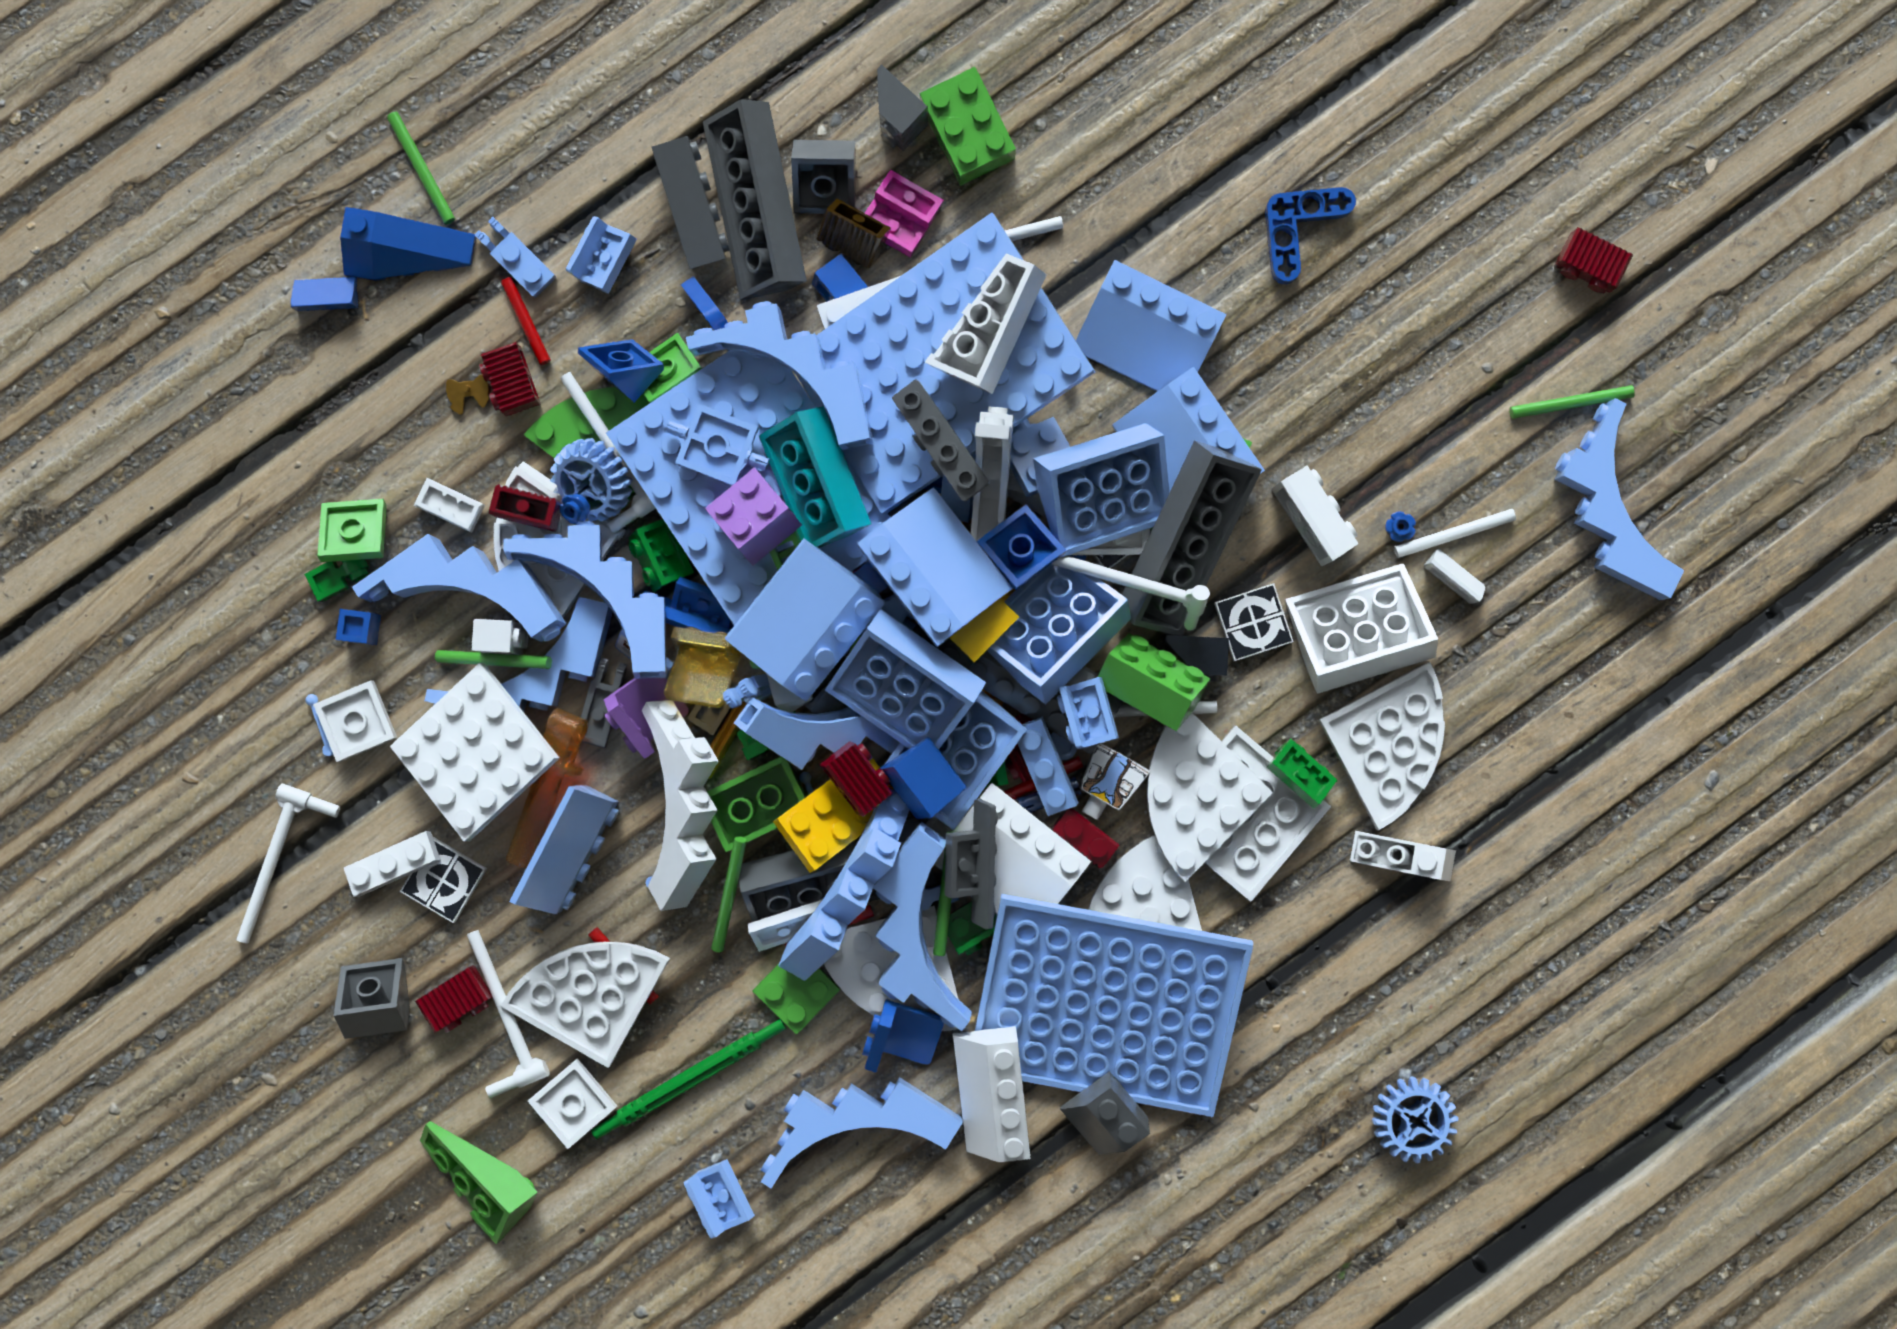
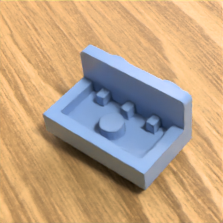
(600, 255)
(1087, 713)
(718, 1198)

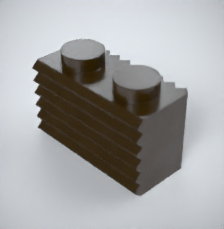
(853, 233)

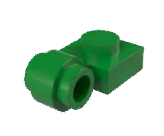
(330, 579)

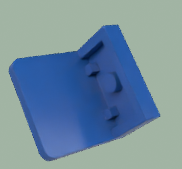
(902, 1033)

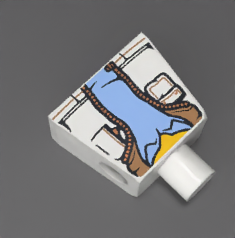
(1110, 780)

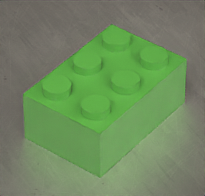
(968, 126)
(1153, 681)
(754, 801)

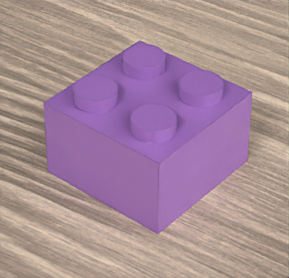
(753, 516)

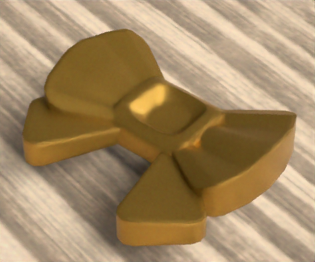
(458, 391)

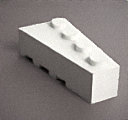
(990, 325)

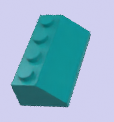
(815, 477)

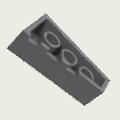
(689, 201)

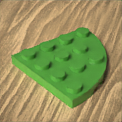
(567, 422)

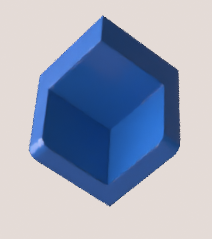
(358, 627)

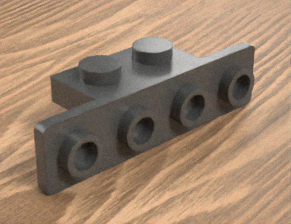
(940, 440)
(972, 864)

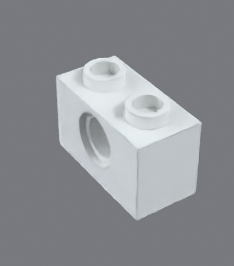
(499, 637)

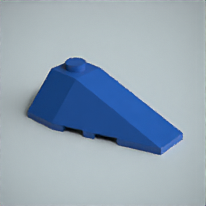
(391, 246)

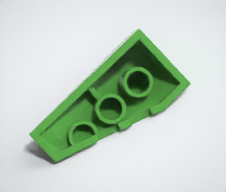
(491, 1186)

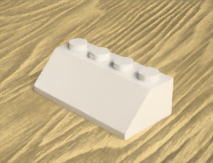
(992, 1094)

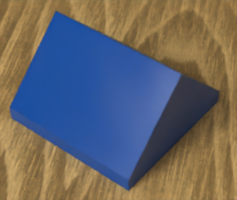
(624, 365)
(1021, 547)
(923, 779)

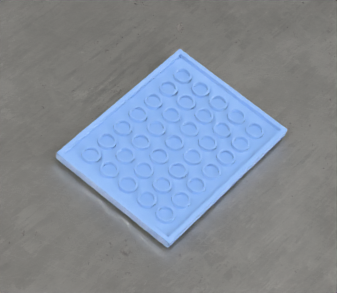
(905, 323)
(751, 391)
(1115, 998)

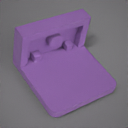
(626, 712)

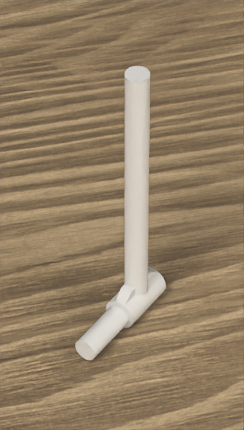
(641, 503)
(1193, 599)
(292, 801)
(529, 1069)

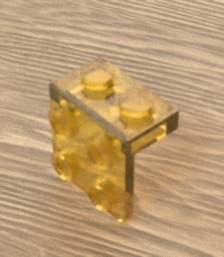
(702, 667)

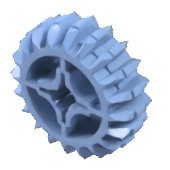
(595, 474)
(1420, 1109)

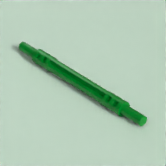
(688, 1079)

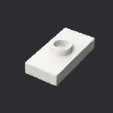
(449, 505)

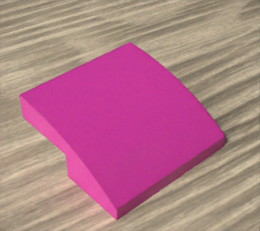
(905, 209)

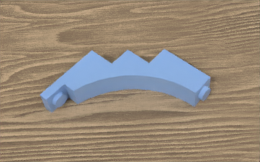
(430, 568)

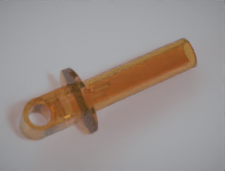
(564, 734)

